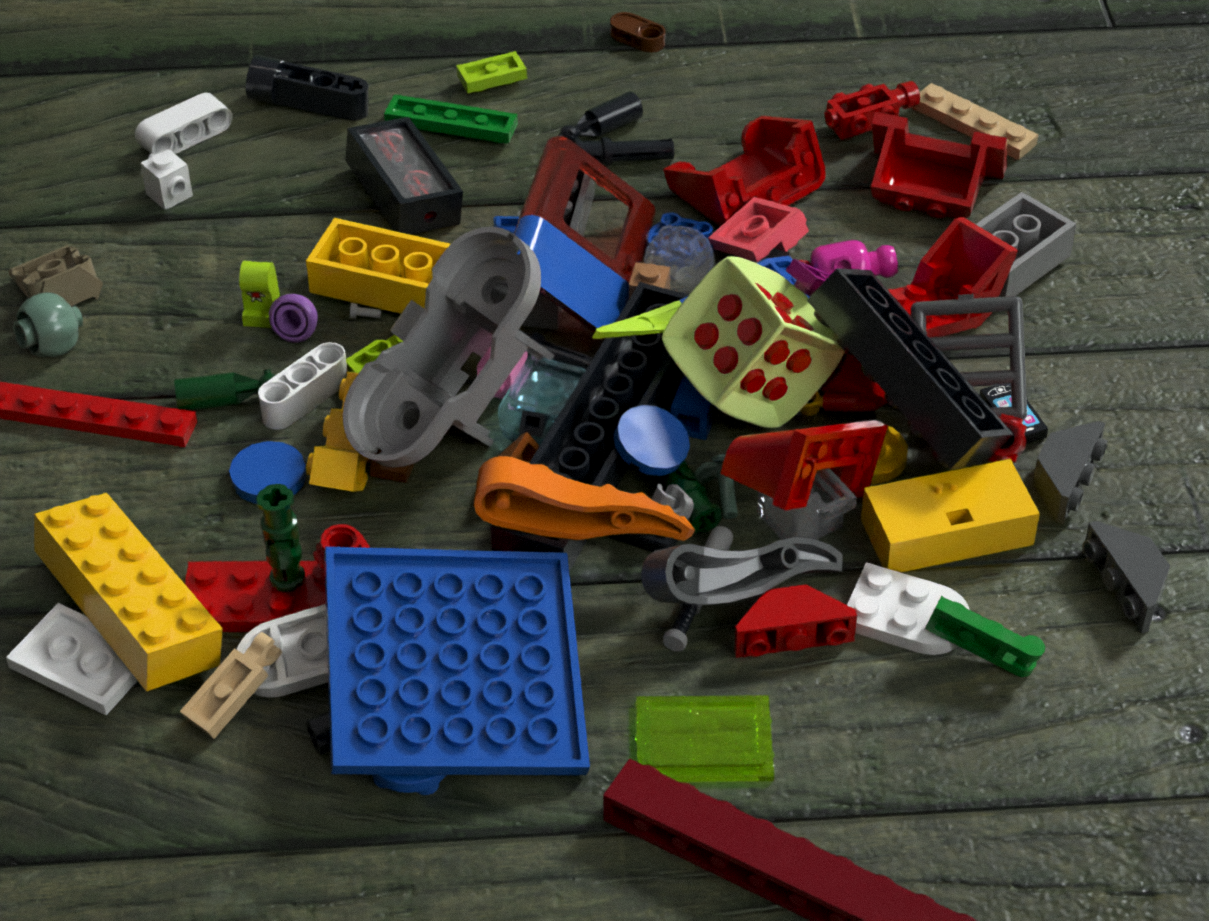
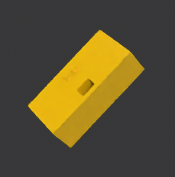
(949, 516)

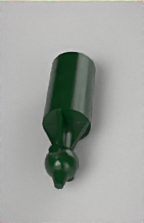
(217, 390)

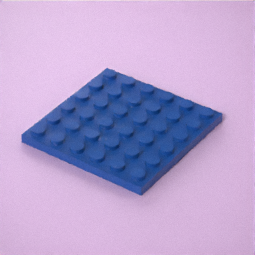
(452, 663)

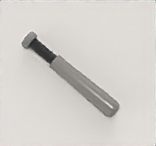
(675, 638)

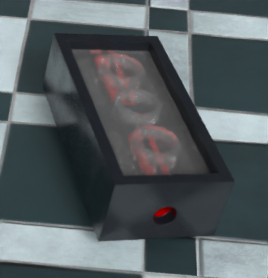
(404, 176)

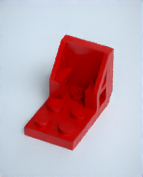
(958, 264)

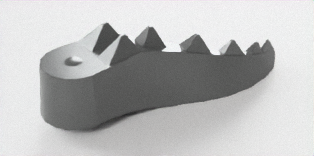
(720, 576)

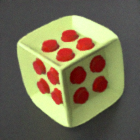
(751, 343)

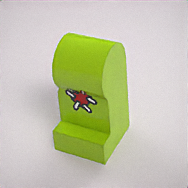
(259, 291)

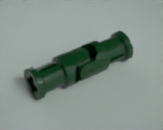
(686, 480)
(281, 537)

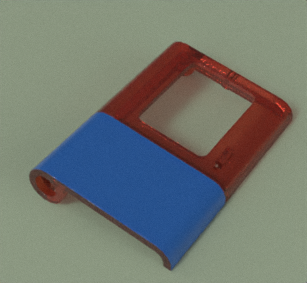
(573, 269)

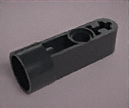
(307, 88)

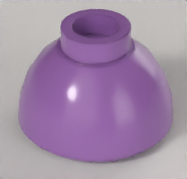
(293, 317)

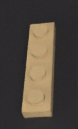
(969, 117)

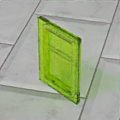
(706, 737)

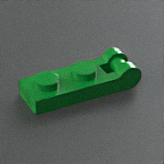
(985, 638)

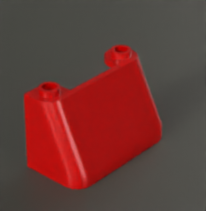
(777, 165)

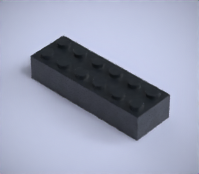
(909, 368)

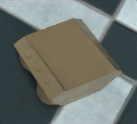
(60, 273)

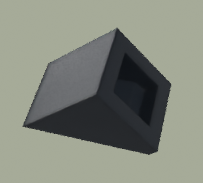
(533, 423)

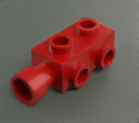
(854, 112)

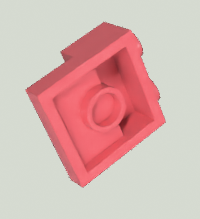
(759, 229)

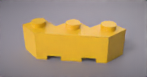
(337, 463)

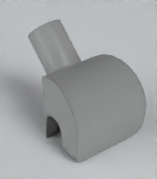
(675, 498)

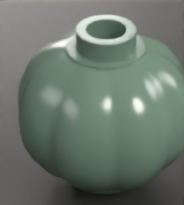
(48, 322)

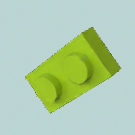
(491, 72)

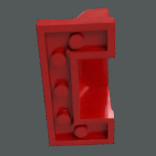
(932, 172)
(787, 461)

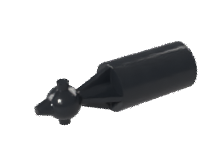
(606, 117)

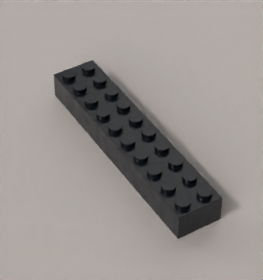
(581, 440)

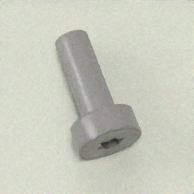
(364, 312)

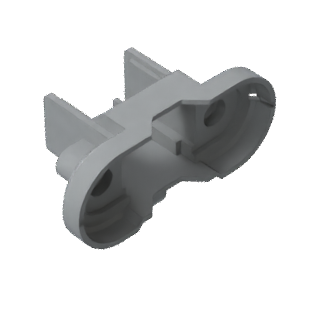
(472, 303)

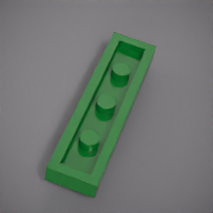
(453, 118)

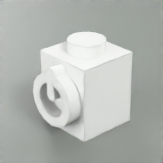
(166, 179)

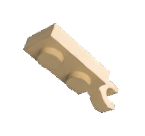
(231, 686)

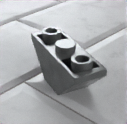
(1068, 464)
(1129, 568)

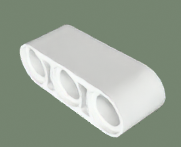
(184, 124)
(302, 386)

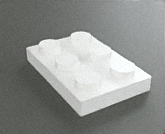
(73, 660)

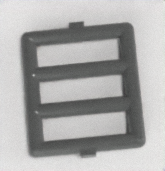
(1013, 340)

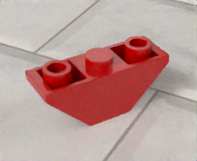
(793, 621)

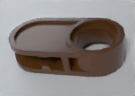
(633, 29)

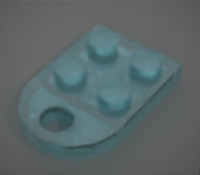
(539, 388)

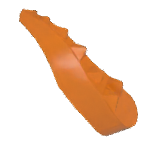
(550, 505)

